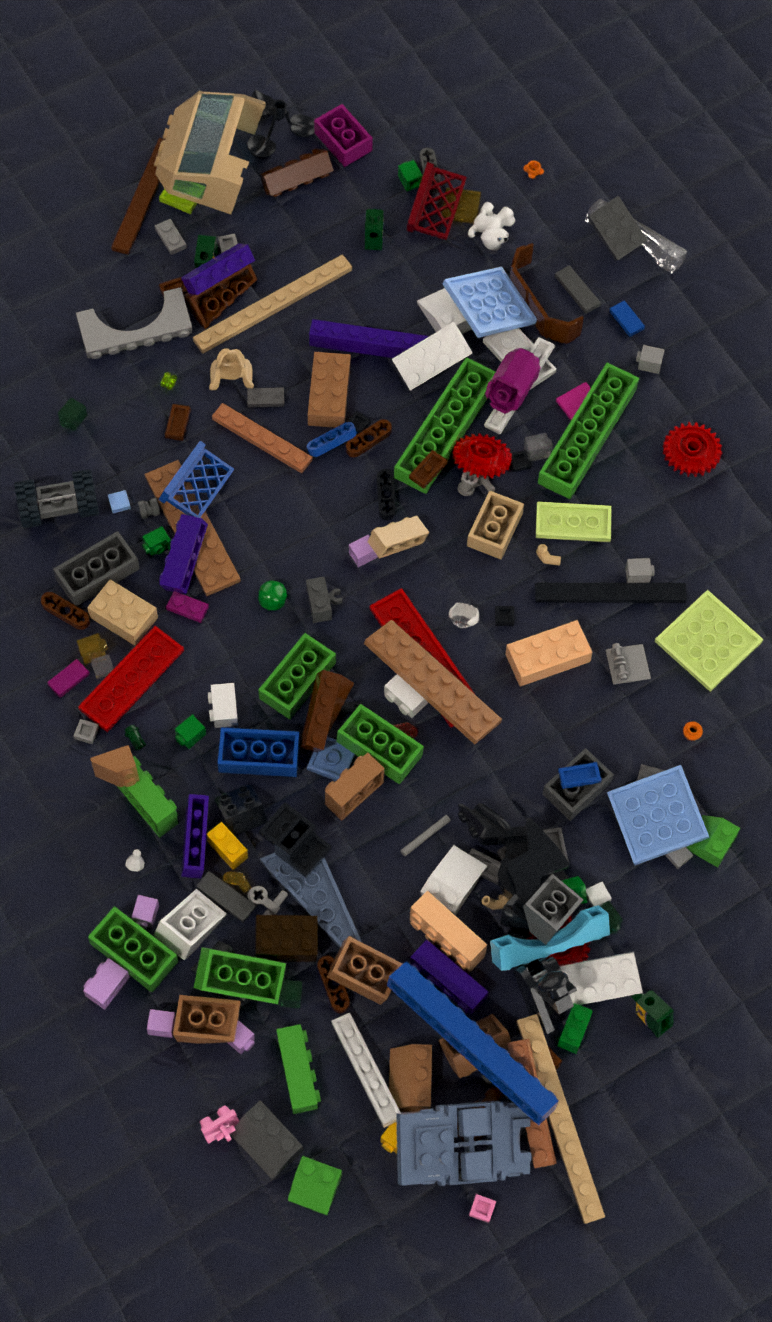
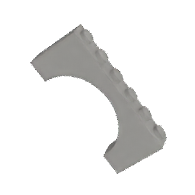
(103, 340)

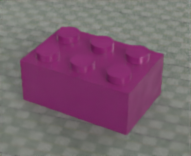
(343, 135)

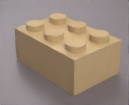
(495, 525)
(122, 612)

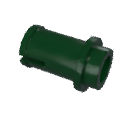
(135, 738)

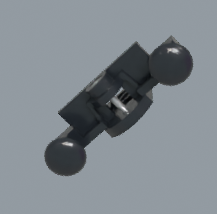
(552, 986)

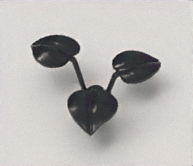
(301, 126)

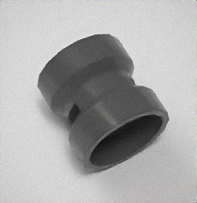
(149, 508)

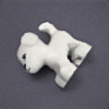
(491, 226)

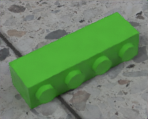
(297, 1069)

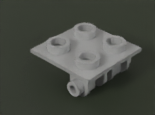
(627, 663)

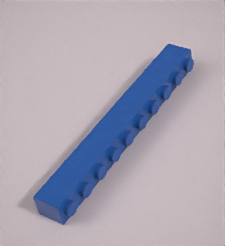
(473, 1043)

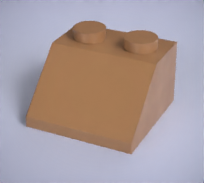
(116, 767)

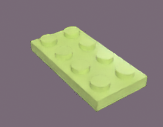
(573, 521)

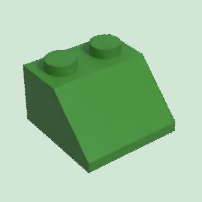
(721, 837)
(315, 1185)

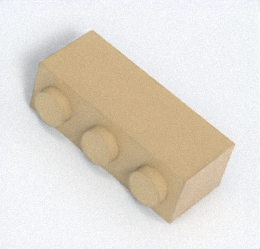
(397, 536)

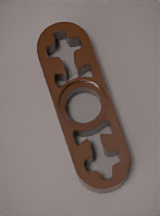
(372, 430)
(68, 618)
(333, 1000)

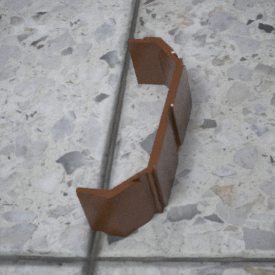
(548, 327)

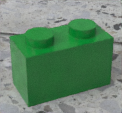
(575, 1028)

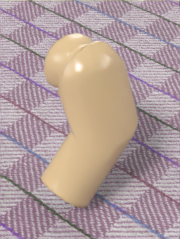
(545, 557)
(494, 904)

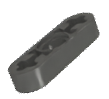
(423, 161)

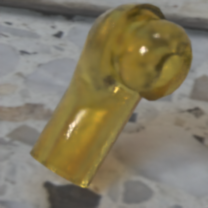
(237, 878)

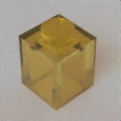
(91, 647)

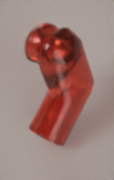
(407, 728)

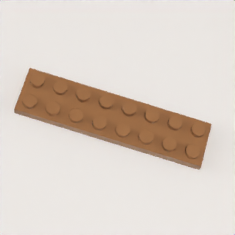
(213, 564)
(433, 681)

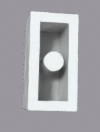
(404, 696)
(224, 705)

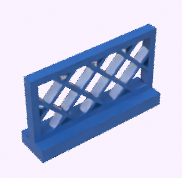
(182, 476)

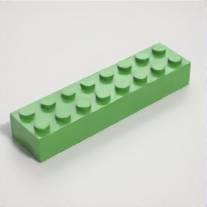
(447, 420)
(588, 431)

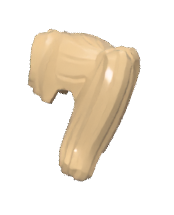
(231, 366)

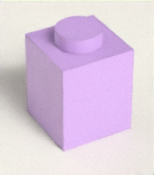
(361, 551)
(145, 911)
(161, 1023)
(243, 1039)

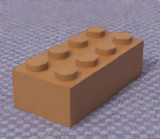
(329, 389)

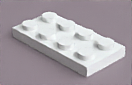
(509, 340)
(432, 355)
(604, 978)

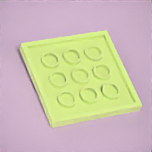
(708, 640)

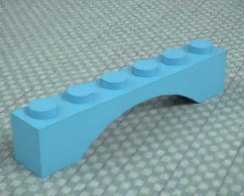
(585, 927)

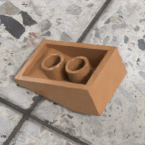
(206, 1020)

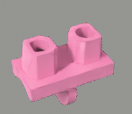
(220, 1127)

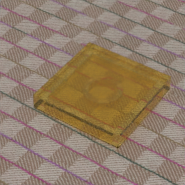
(467, 207)

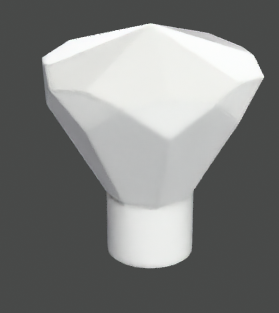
(135, 861)

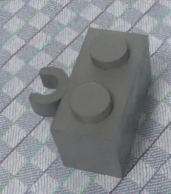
(320, 599)

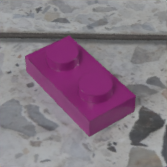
(187, 606)

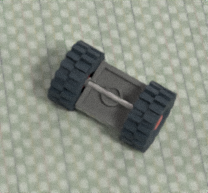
(56, 499)

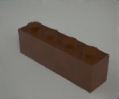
(296, 172)
(215, 299)
(325, 704)

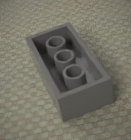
(93, 568)

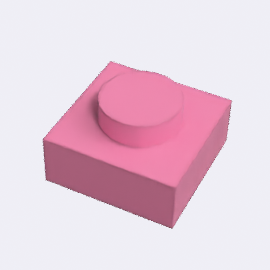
(482, 1208)

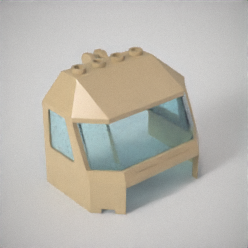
(197, 147)

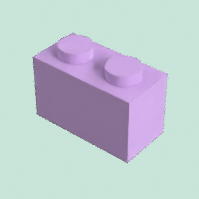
(106, 983)

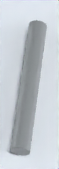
(425, 835)

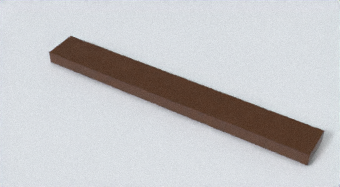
(138, 206)

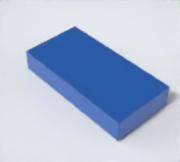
(627, 318)
(579, 775)

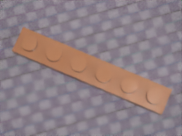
(262, 438)
(538, 1136)

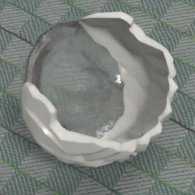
(464, 615)

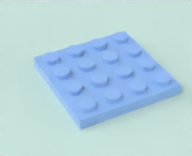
(489, 302)
(658, 815)

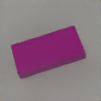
(68, 678)

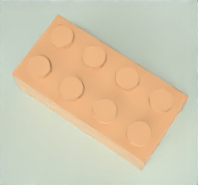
(548, 653)
(447, 932)

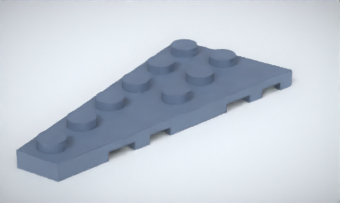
(316, 895)

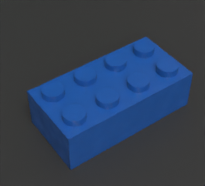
(258, 752)

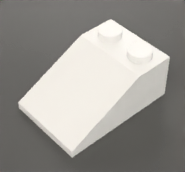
(442, 311)
(454, 879)
(189, 924)

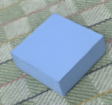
(119, 501)

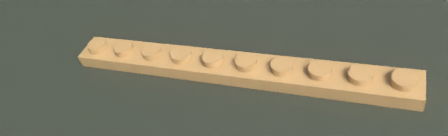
(272, 304)
(562, 1123)

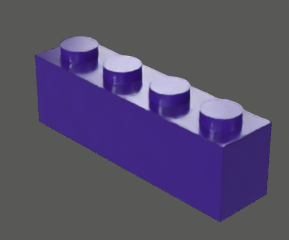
(218, 268)
(183, 554)
(195, 836)
(449, 977)

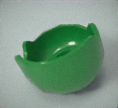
(272, 595)

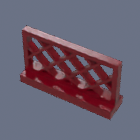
(421, 201)

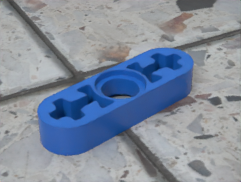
(341, 434)

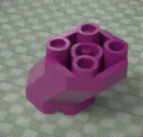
(513, 380)

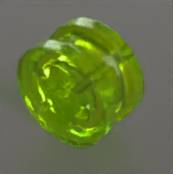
(168, 380)

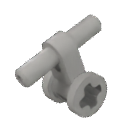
(469, 483)
(272, 906)

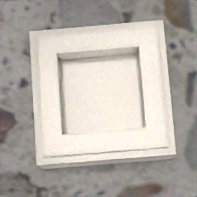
(598, 894)

